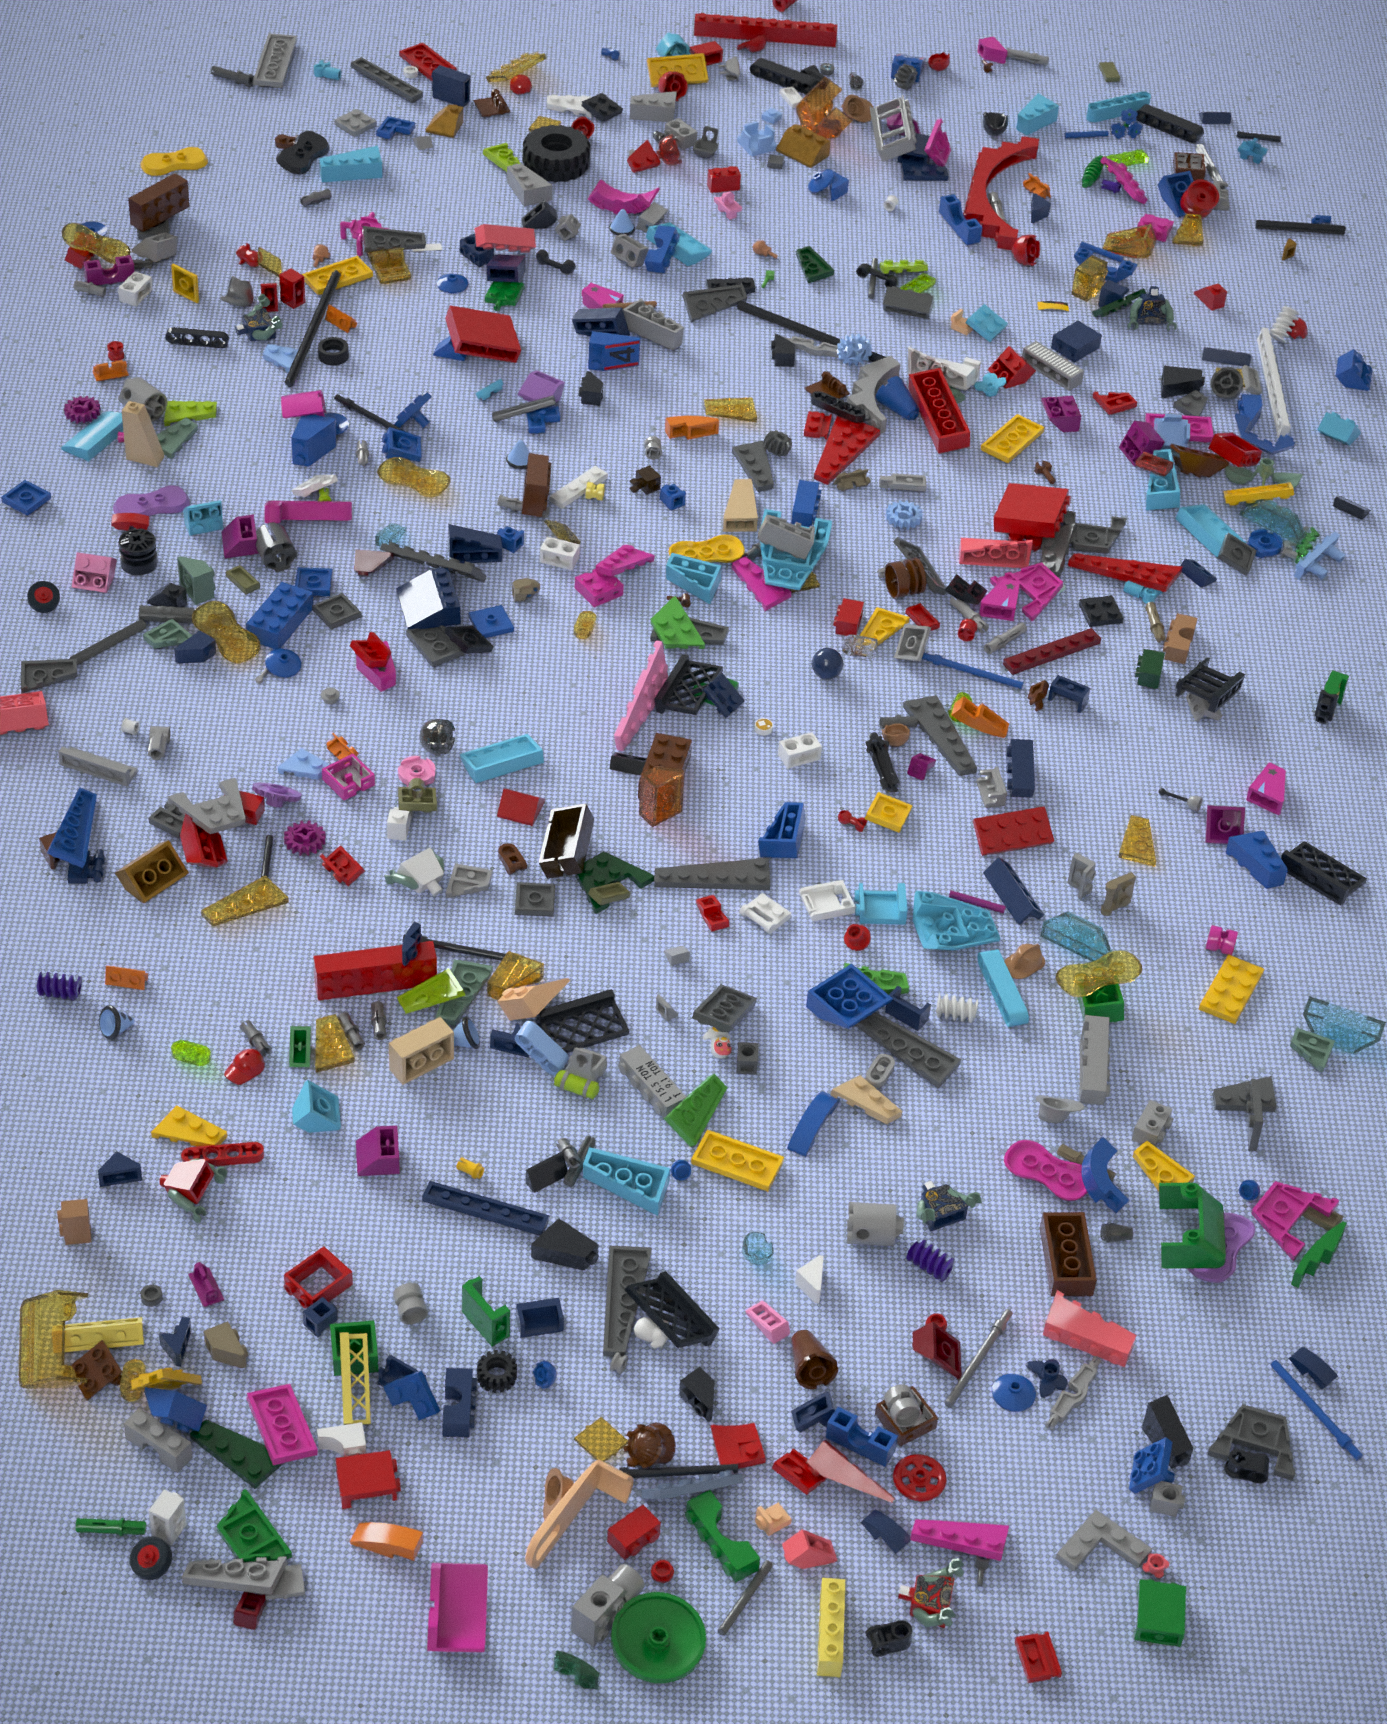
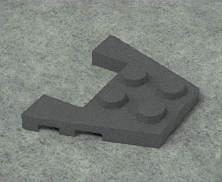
(1094, 537)
(1258, 1431)

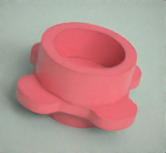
(1155, 1559)

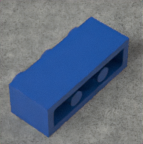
(806, 503)

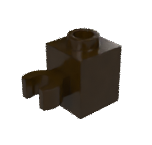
(647, 480)

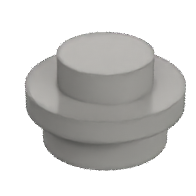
(330, 695)

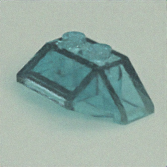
(1276, 519)
(1076, 935)
(1348, 1028)

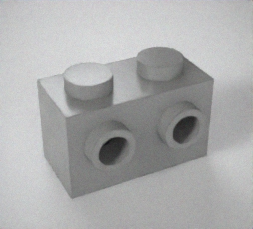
(1153, 1123)

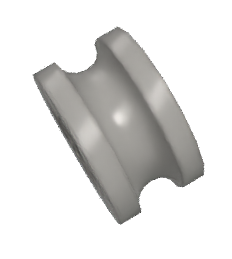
(619, 1363)

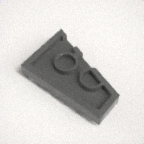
(1233, 1096)

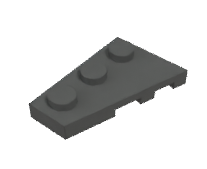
(46, 672)
(1255, 1113)

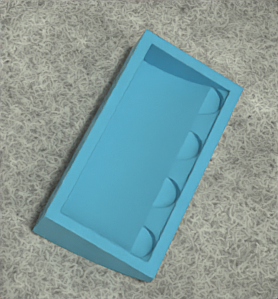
(687, 250)
(95, 436)
(1205, 526)
(502, 758)

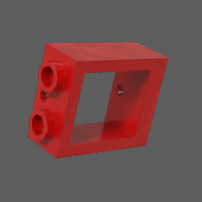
(1235, 449)
(331, 1264)

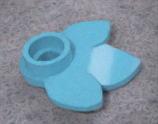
(990, 384)

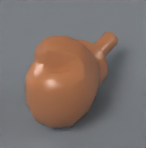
(761, 248)
(319, 253)

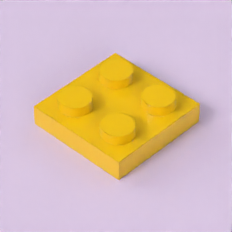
(888, 812)

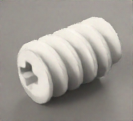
(1282, 324)
(956, 1008)

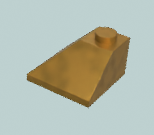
(446, 121)

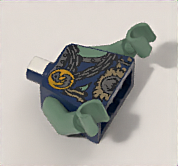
(1152, 309)
(258, 323)
(943, 1205)

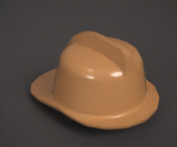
(857, 108)
(1025, 961)
(555, 1488)

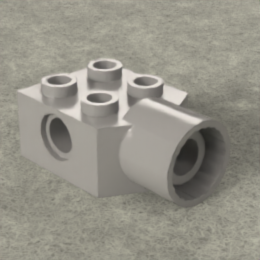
(602, 1601)

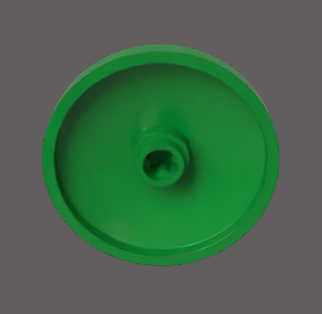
(658, 1637)

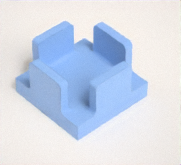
(756, 141)
(1173, 430)

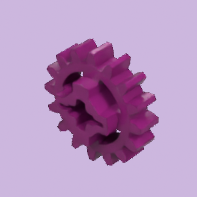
(82, 409)
(304, 838)

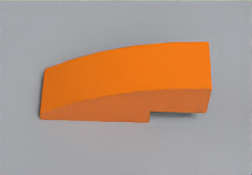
(691, 426)
(980, 718)
(388, 1539)

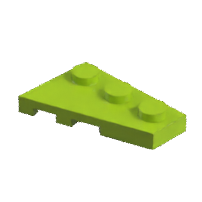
(501, 155)
(897, 267)
(194, 410)
(431, 992)

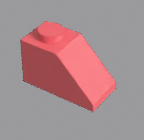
(808, 1550)

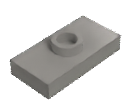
(1251, 380)

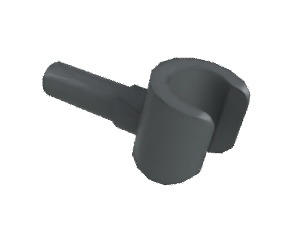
(981, 1565)

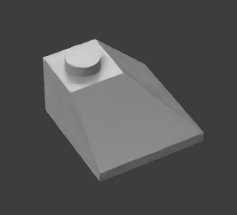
(913, 642)

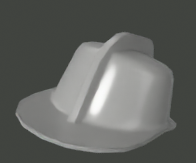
(1056, 1109)

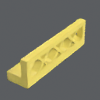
(113, 1332)
(346, 1378)

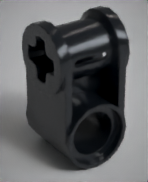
(1249, 1465)
(887, 1637)

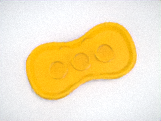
(184, 159)
(717, 549)

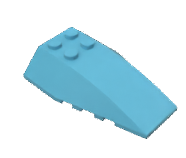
(785, 570)

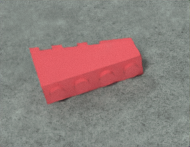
(505, 238)
(995, 552)
(1088, 1331)

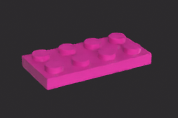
(1200, 426)
(281, 1424)

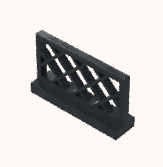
(675, 683)
(1322, 880)
(578, 1008)
(678, 1304)

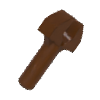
(1044, 469)

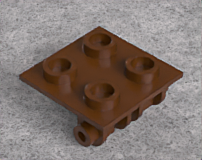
(492, 105)
(829, 385)
(99, 1369)

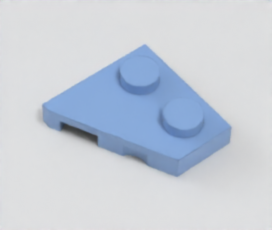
(303, 765)

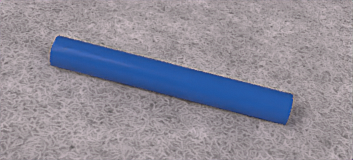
(1086, 134)
(1102, 252)

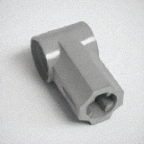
(158, 738)

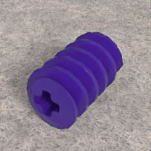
(59, 987)
(930, 1260)

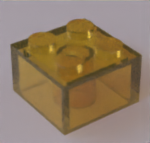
(1089, 278)

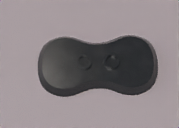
(304, 151)

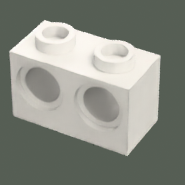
(135, 288)
(559, 553)
(799, 750)
(167, 1516)

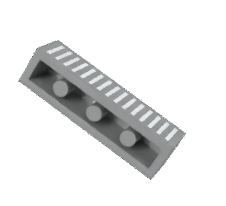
(1053, 365)

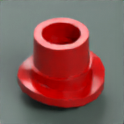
(857, 937)

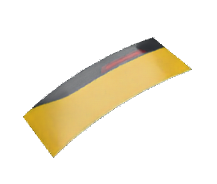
(1053, 305)

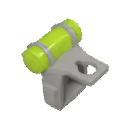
(581, 1073)

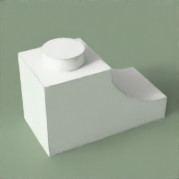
(398, 824)
(343, 1439)

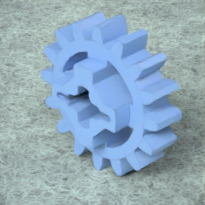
(856, 349)
(902, 514)

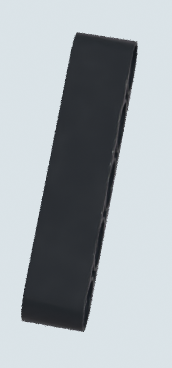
(783, 75)
(1169, 123)

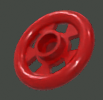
(918, 1461)

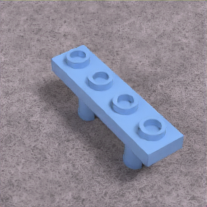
(1312, 558)

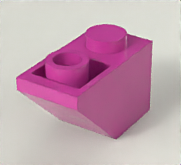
(992, 50)

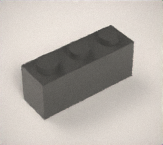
(908, 302)

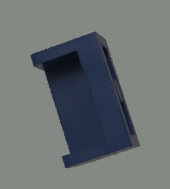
(1070, 690)
(906, 1011)
(539, 1317)

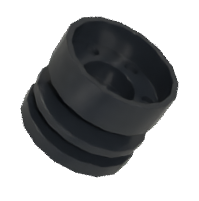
(138, 552)

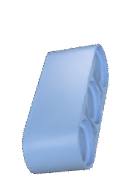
(541, 1048)

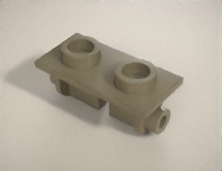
(845, 480)

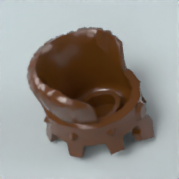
(650, 1445)

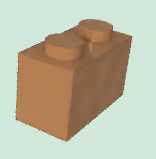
(75, 1221)

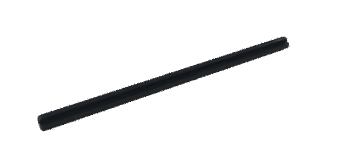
(795, 326)
(312, 329)

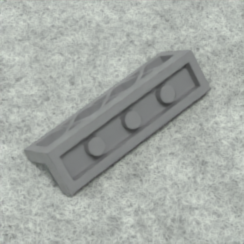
(97, 766)

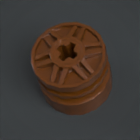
(905, 578)

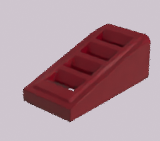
(244, 1616)

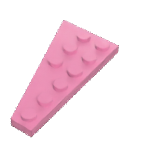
(644, 701)

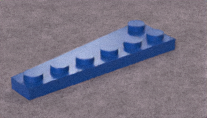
(74, 832)

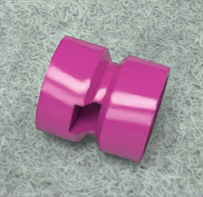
(1221, 940)

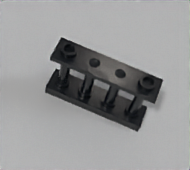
(1218, 695)

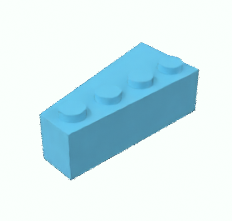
(352, 165)
(1163, 491)
(628, 1178)

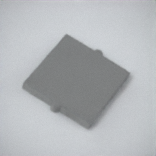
(290, 1584)

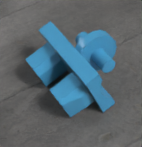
(1253, 149)

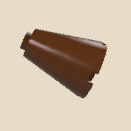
(812, 1361)

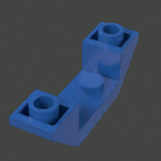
(1124, 270)
(1283, 443)

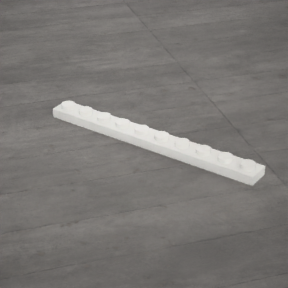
(1273, 383)

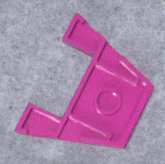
(1037, 583)
(1283, 1207)

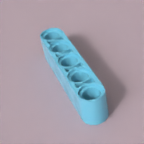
(1113, 107)
(1003, 988)

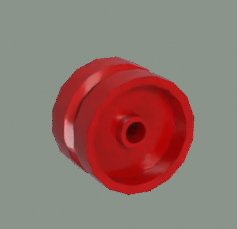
(1200, 198)

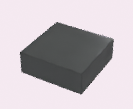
(775, 161)

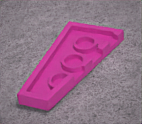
(1126, 179)
(965, 1537)

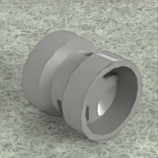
(653, 448)

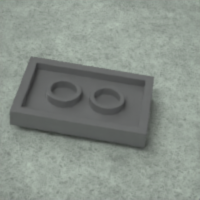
(434, 645)

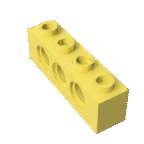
(831, 1627)

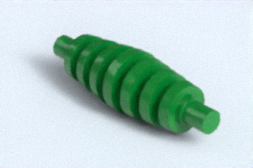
(1092, 172)

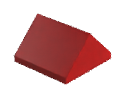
(519, 807)

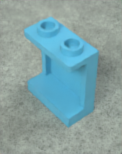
(881, 906)

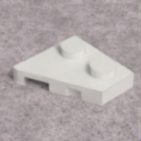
(313, 484)

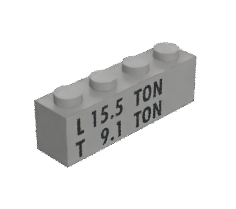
(650, 1080)

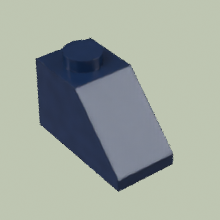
(195, 649)

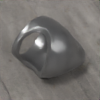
(239, 293)

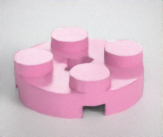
(425, 769)

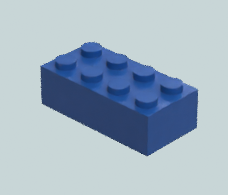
(280, 615)

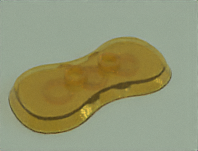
(83, 238)
(405, 473)
(232, 640)
(1111, 968)

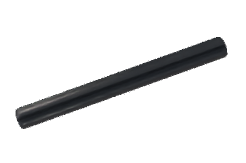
(1300, 227)

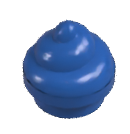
(681, 1170)
(1249, 1190)

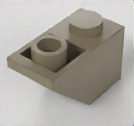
(225, 1346)

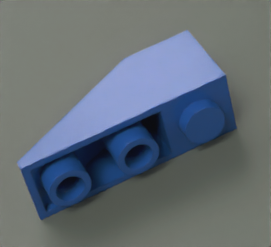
(1251, 406)

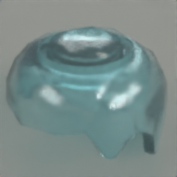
(757, 1249)

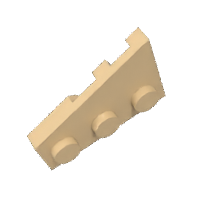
(863, 1094)

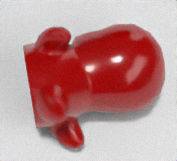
(247, 255)

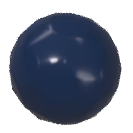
(827, 663)

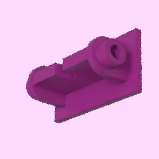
(205, 1285)

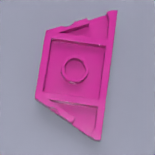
(938, 145)

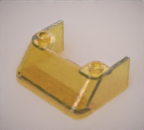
(44, 1340)

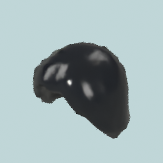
(995, 123)

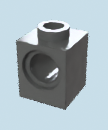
(747, 1058)

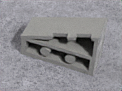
(786, 536)

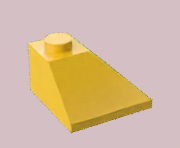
(185, 283)

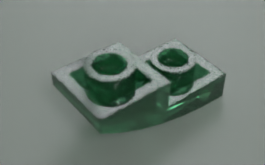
(585, 1674)

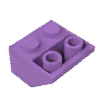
(541, 385)

